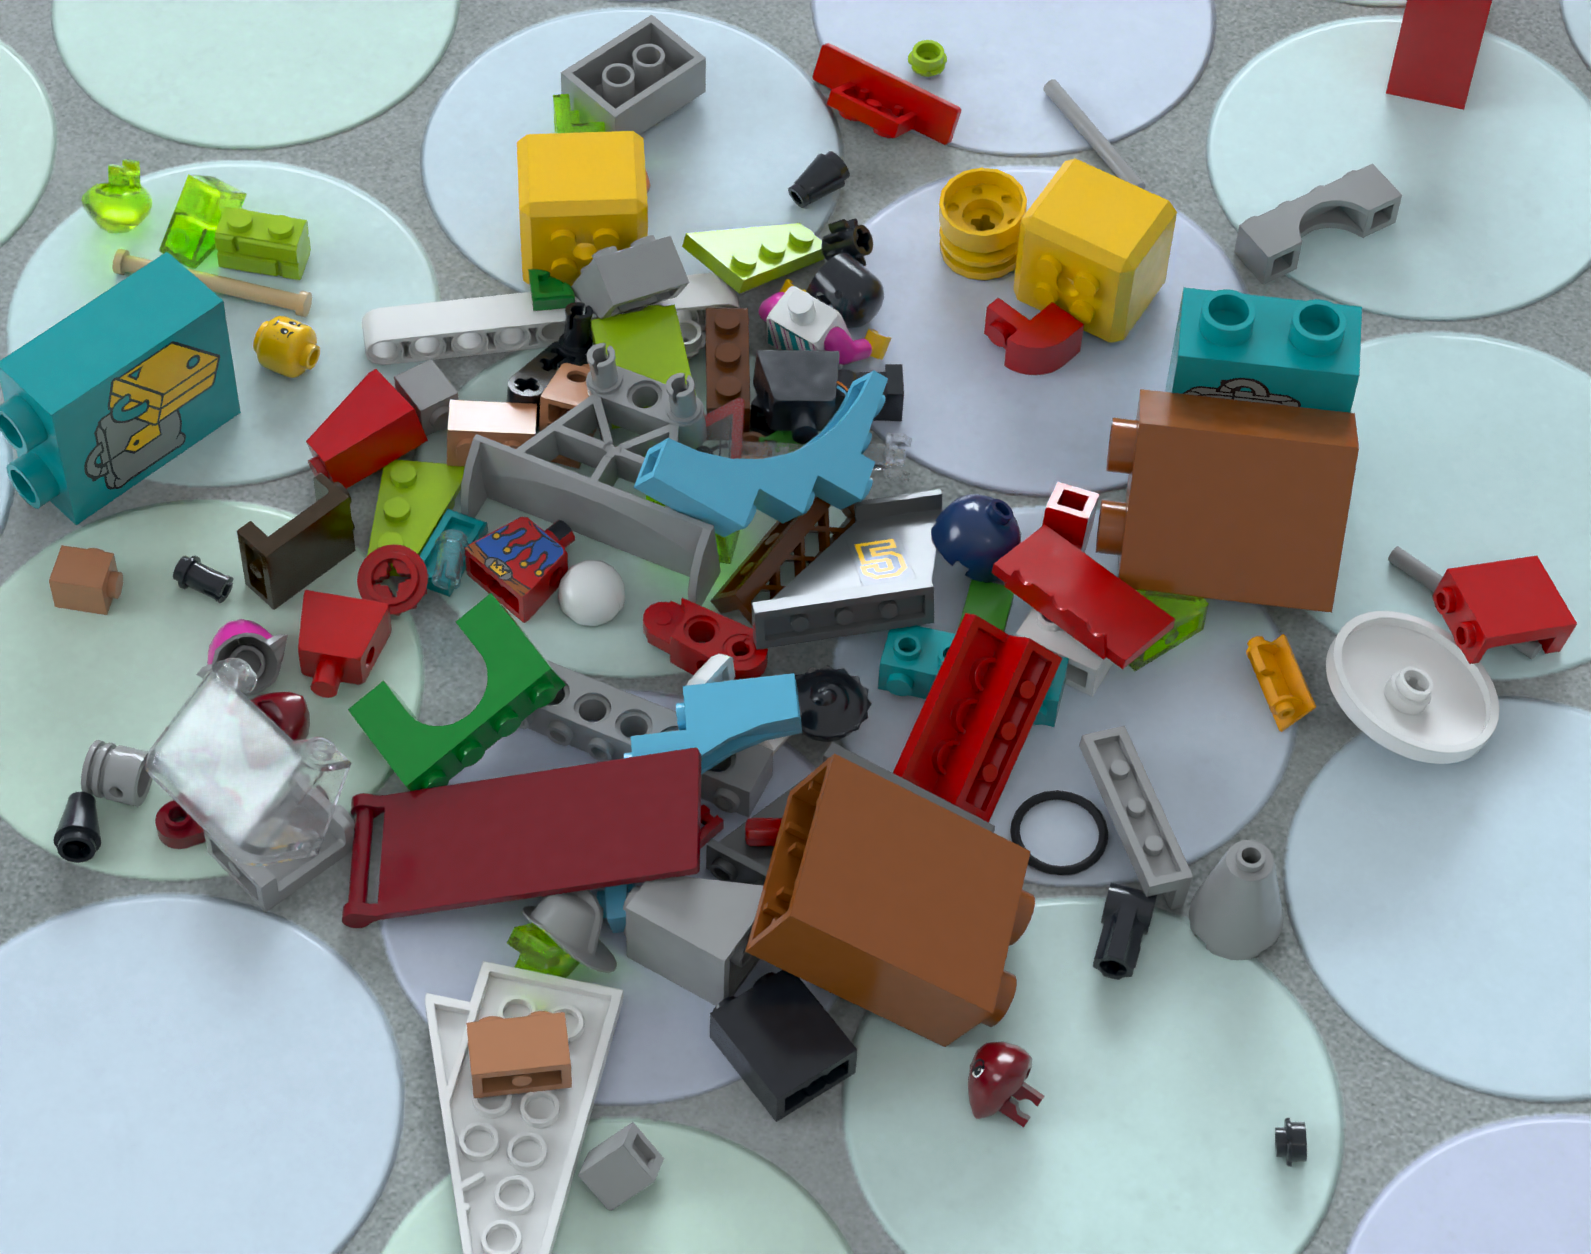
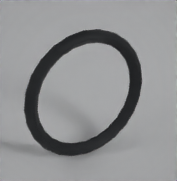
(1067, 796)

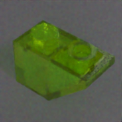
(196, 218)

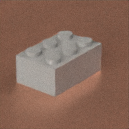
(636, 78)

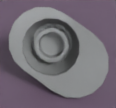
(574, 925)

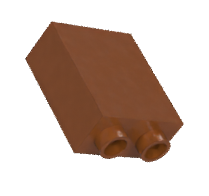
(1231, 499)
(893, 903)

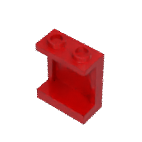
(1503, 606)

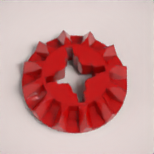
(377, 568)

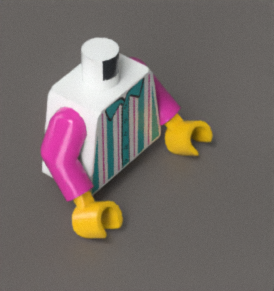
(806, 324)

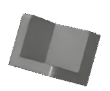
(621, 1166)

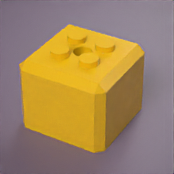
(579, 198)
(1094, 249)

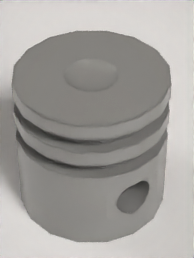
(116, 773)

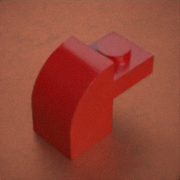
(1034, 344)
(1071, 513)

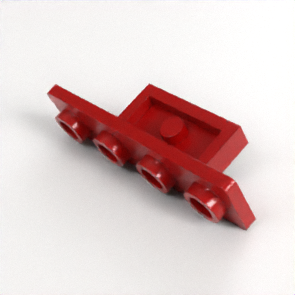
(882, 99)

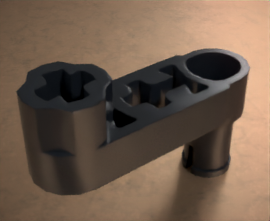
(572, 348)

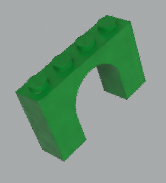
(516, 687)

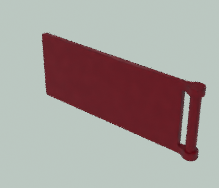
(528, 836)

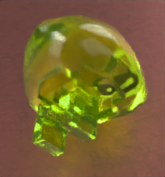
(121, 201)

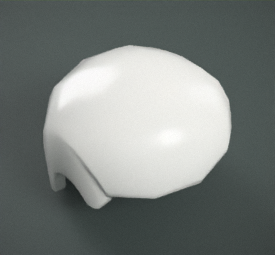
(591, 593)

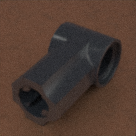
(1124, 922)

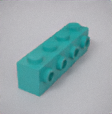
(916, 655)

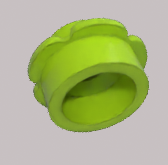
(927, 58)

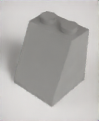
(693, 932)

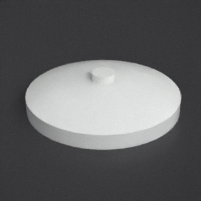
(1411, 687)

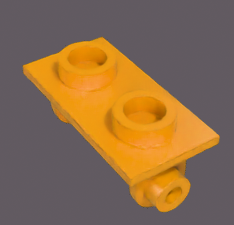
(1280, 679)

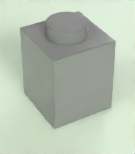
(428, 394)

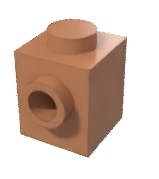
(85, 580)

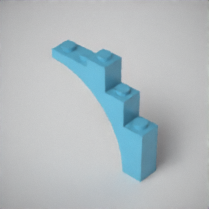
(781, 486)
(718, 722)

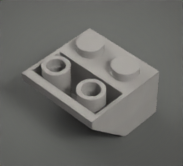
(631, 277)

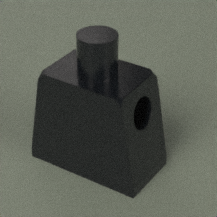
(797, 390)

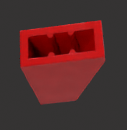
(365, 432)

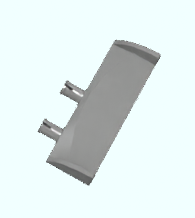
(592, 505)

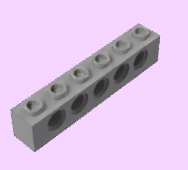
(628, 715)

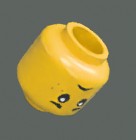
(286, 346)

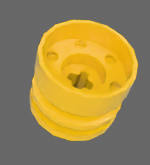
(981, 223)

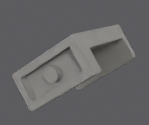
(276, 882)

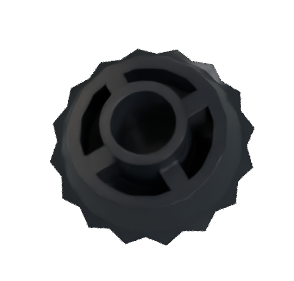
(831, 703)

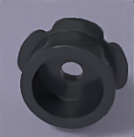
(1291, 1142)

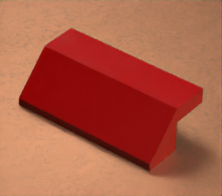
(977, 716)

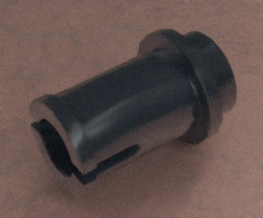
(194, 574)

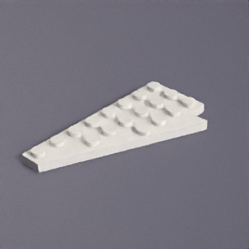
(520, 1150)

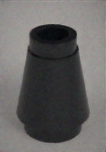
(819, 179)
(78, 829)

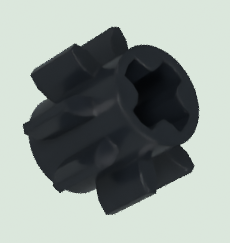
(847, 238)

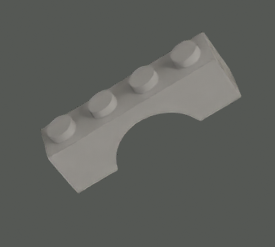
(1356, 203)

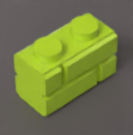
(262, 243)

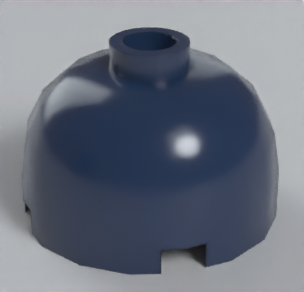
(976, 534)

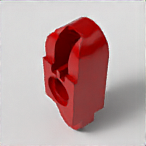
(681, 627)

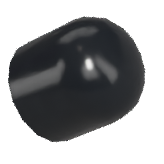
(849, 288)

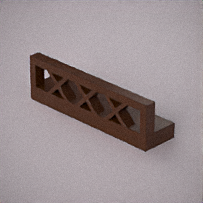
(775, 549)

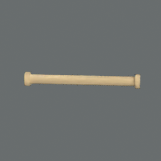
(301, 302)

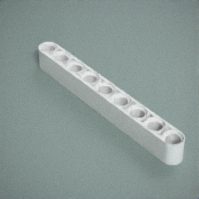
(502, 323)

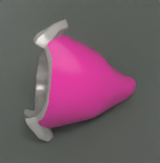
(252, 644)

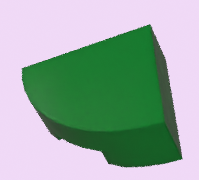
(548, 292)

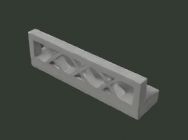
(1137, 815)

